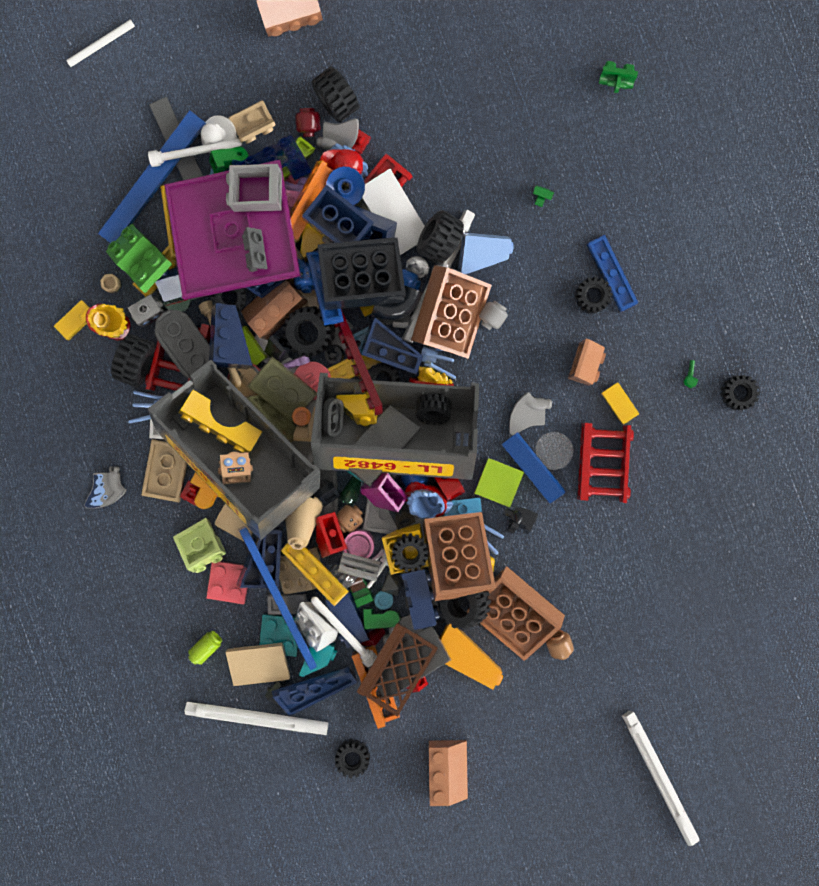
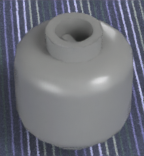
(493, 315)

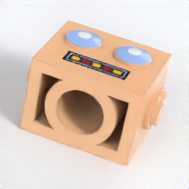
(235, 468)

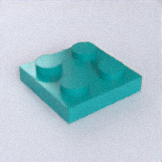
(276, 631)

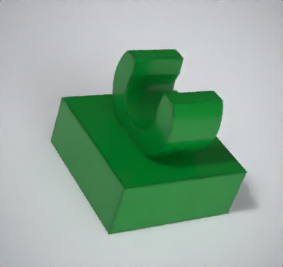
(542, 194)

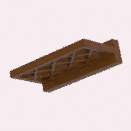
(383, 659)

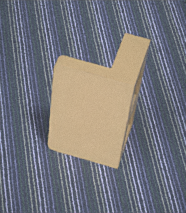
(304, 433)

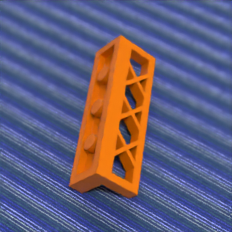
(313, 186)
(375, 708)

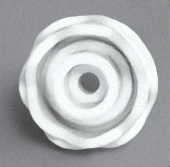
(418, 266)

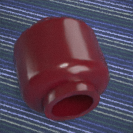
(307, 122)

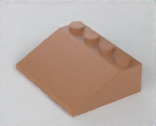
(451, 311)
(458, 555)
(520, 615)

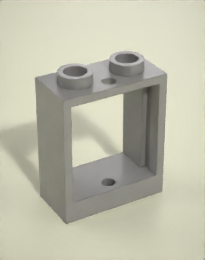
(249, 171)

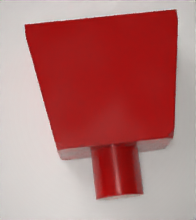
(451, 487)

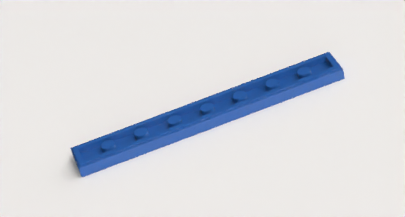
(151, 179)
(277, 597)

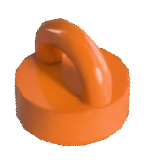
(301, 416)

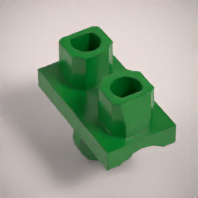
(618, 77)

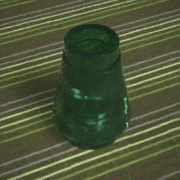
(351, 491)

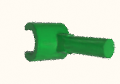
(690, 381)

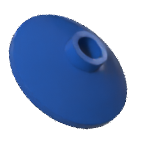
(353, 178)

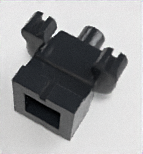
(521, 518)

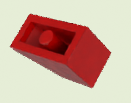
(329, 535)

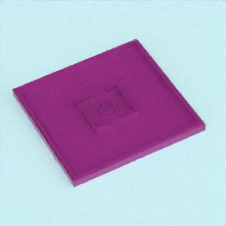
(211, 240)

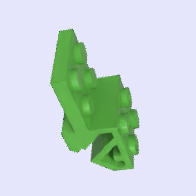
(138, 257)

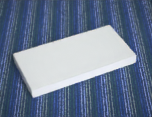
(387, 199)

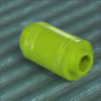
(204, 648)

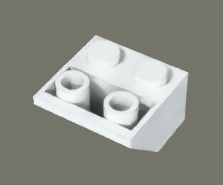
(315, 626)

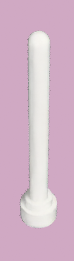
(157, 158)
(367, 656)

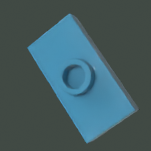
(464, 507)

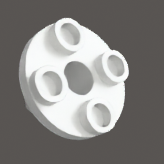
(217, 130)

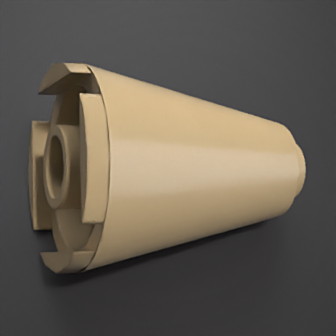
(302, 522)

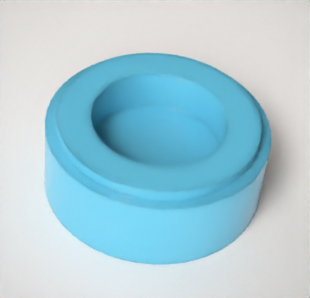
(383, 600)

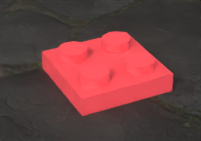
(224, 583)

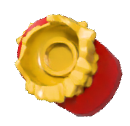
(106, 321)
(429, 376)

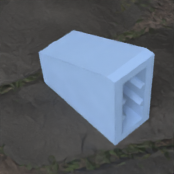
(482, 251)

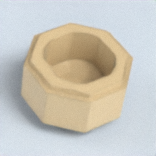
(110, 283)

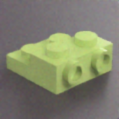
(199, 546)

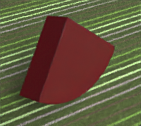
(374, 637)

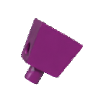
(385, 493)

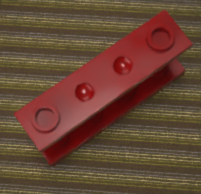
(152, 379)
(588, 452)

